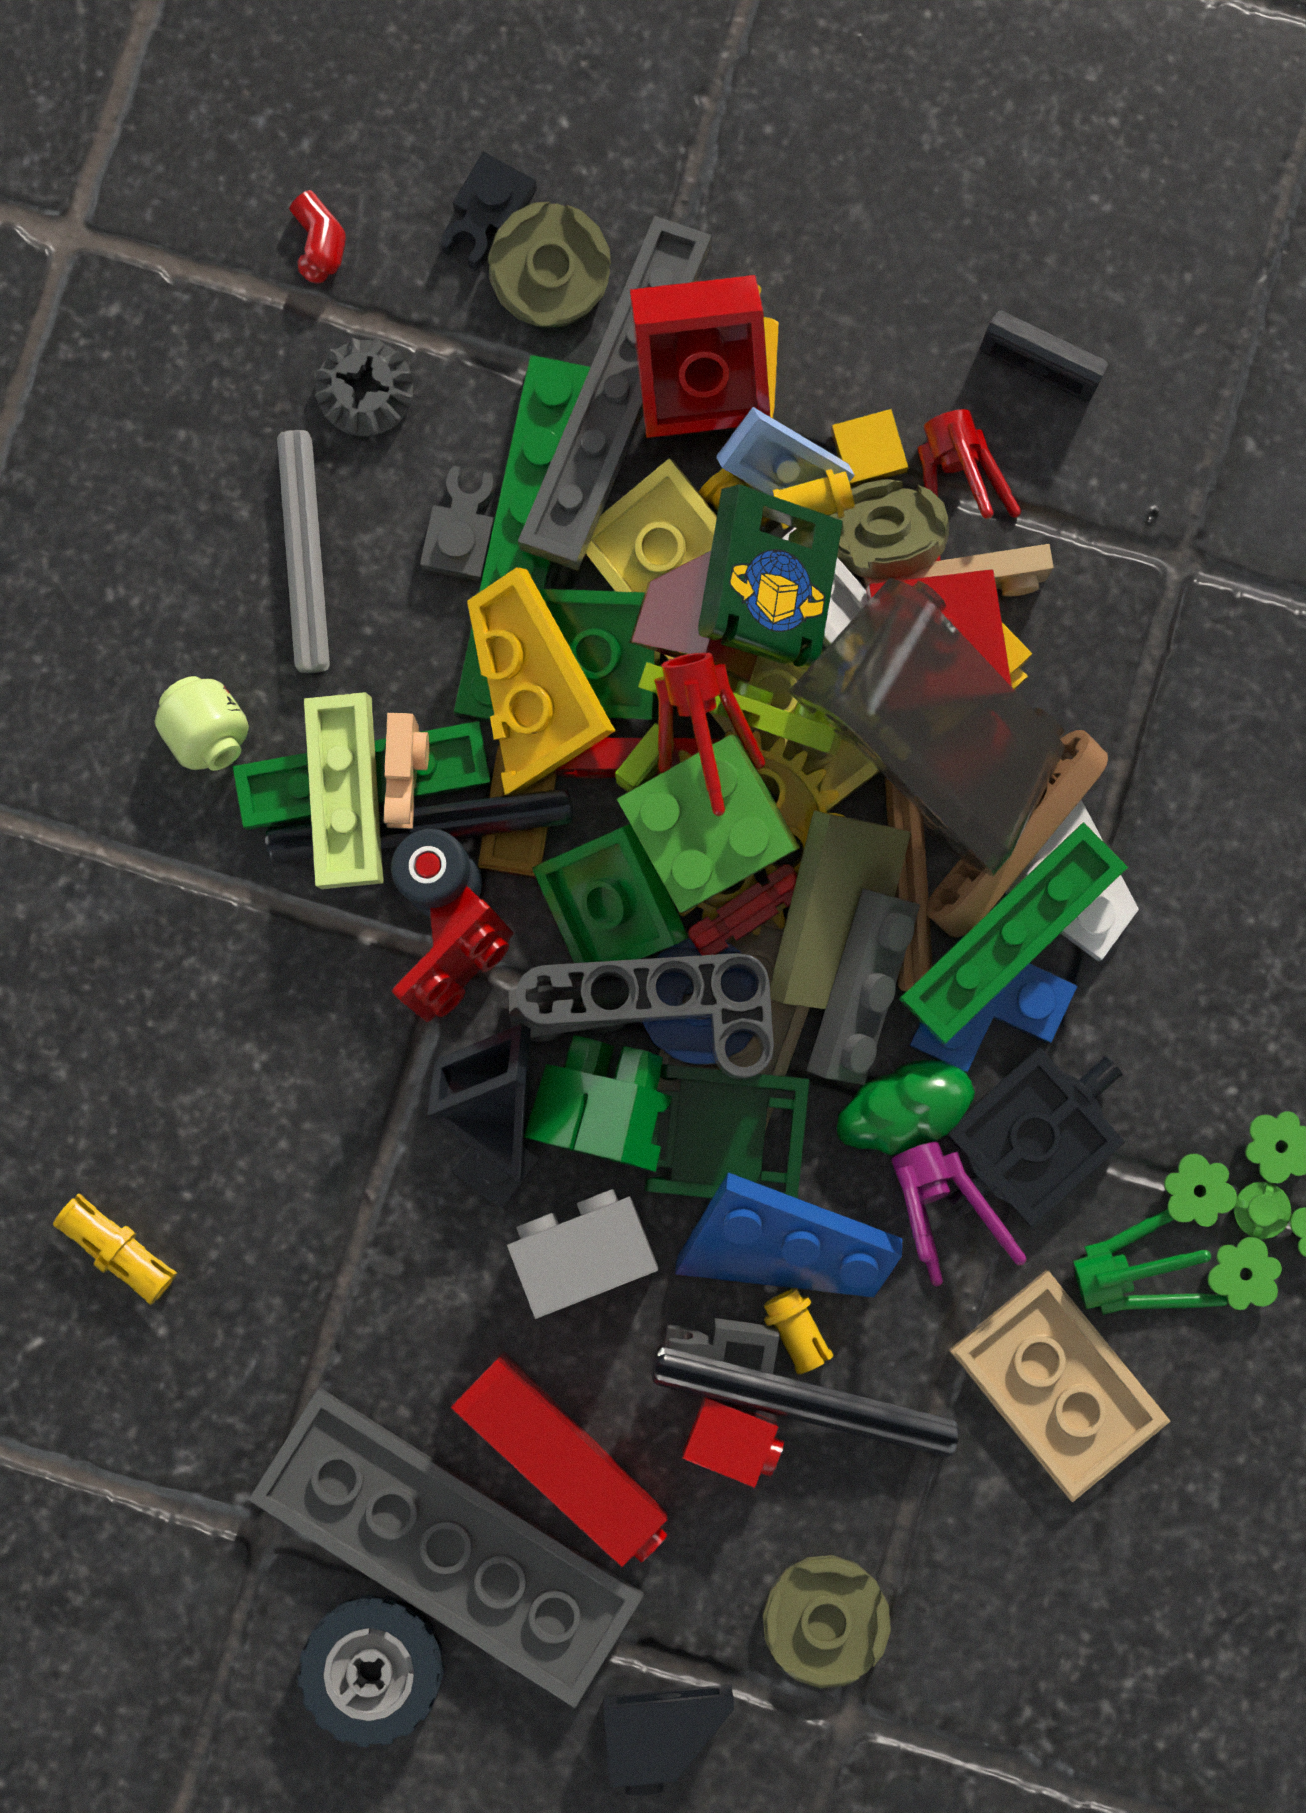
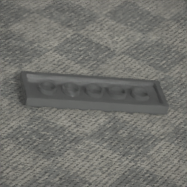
(447, 1547)

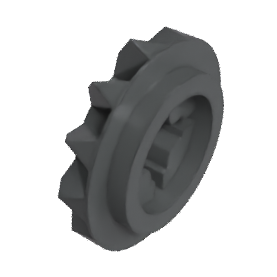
(377, 410)

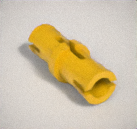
(114, 1249)

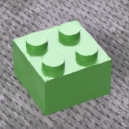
(692, 846)

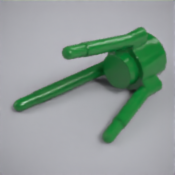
(1106, 1277)

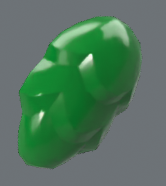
(906, 1107)

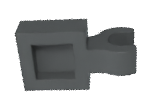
(731, 1342)

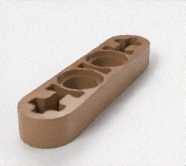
(969, 893)

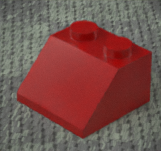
(700, 354)

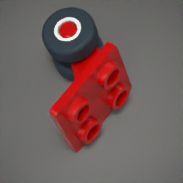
(466, 931)

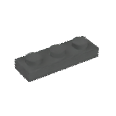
(863, 987)

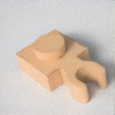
(405, 754)

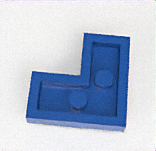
(1029, 1003)

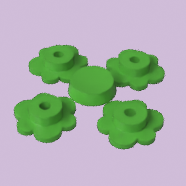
(1259, 1208)

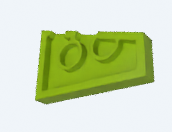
(756, 707)

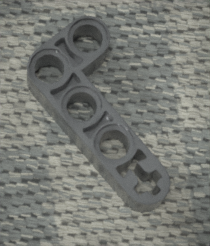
(645, 1006)

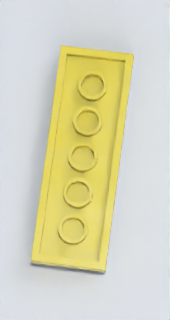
(665, 526)

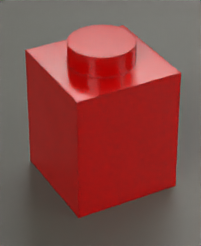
(733, 1442)

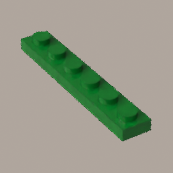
(543, 413)

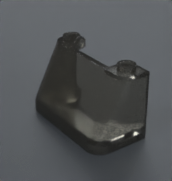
(936, 722)

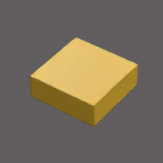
(870, 447)

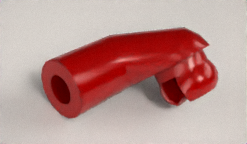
(324, 240)

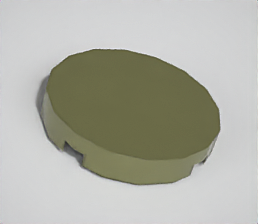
(549, 264)
(892, 530)
(826, 1621)

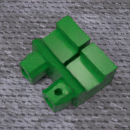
(598, 1114)

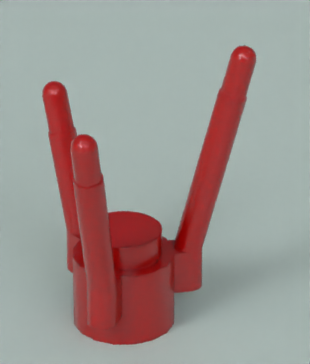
(959, 447)
(692, 685)

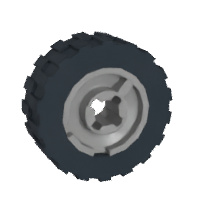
(362, 1708)

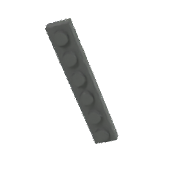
(606, 407)

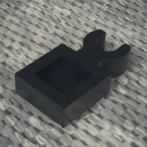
(486, 202)

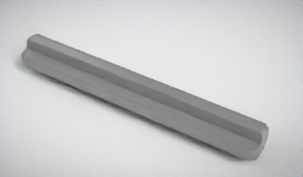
(303, 551)

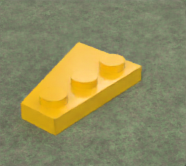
(535, 684)

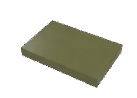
(835, 866)

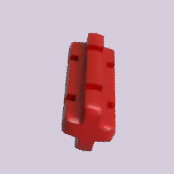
(744, 912)

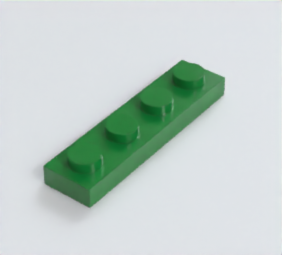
(279, 790)
(1013, 933)

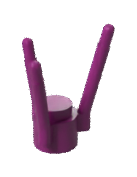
(924, 1179)

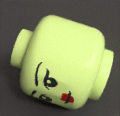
(201, 723)

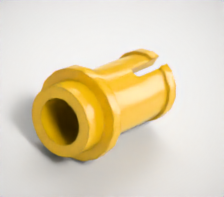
(823, 495)
(797, 1330)

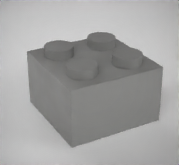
(581, 1255)

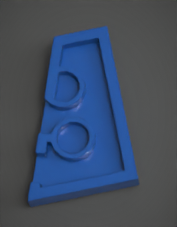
(785, 1242)

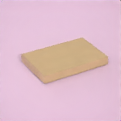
(1059, 1385)

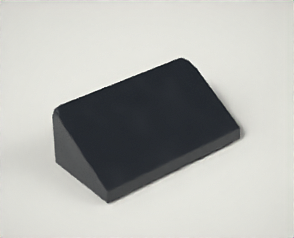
(1043, 356)

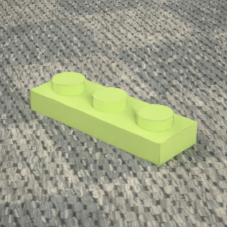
(343, 791)

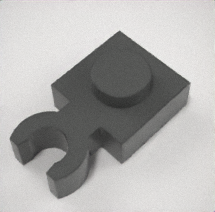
(459, 536)

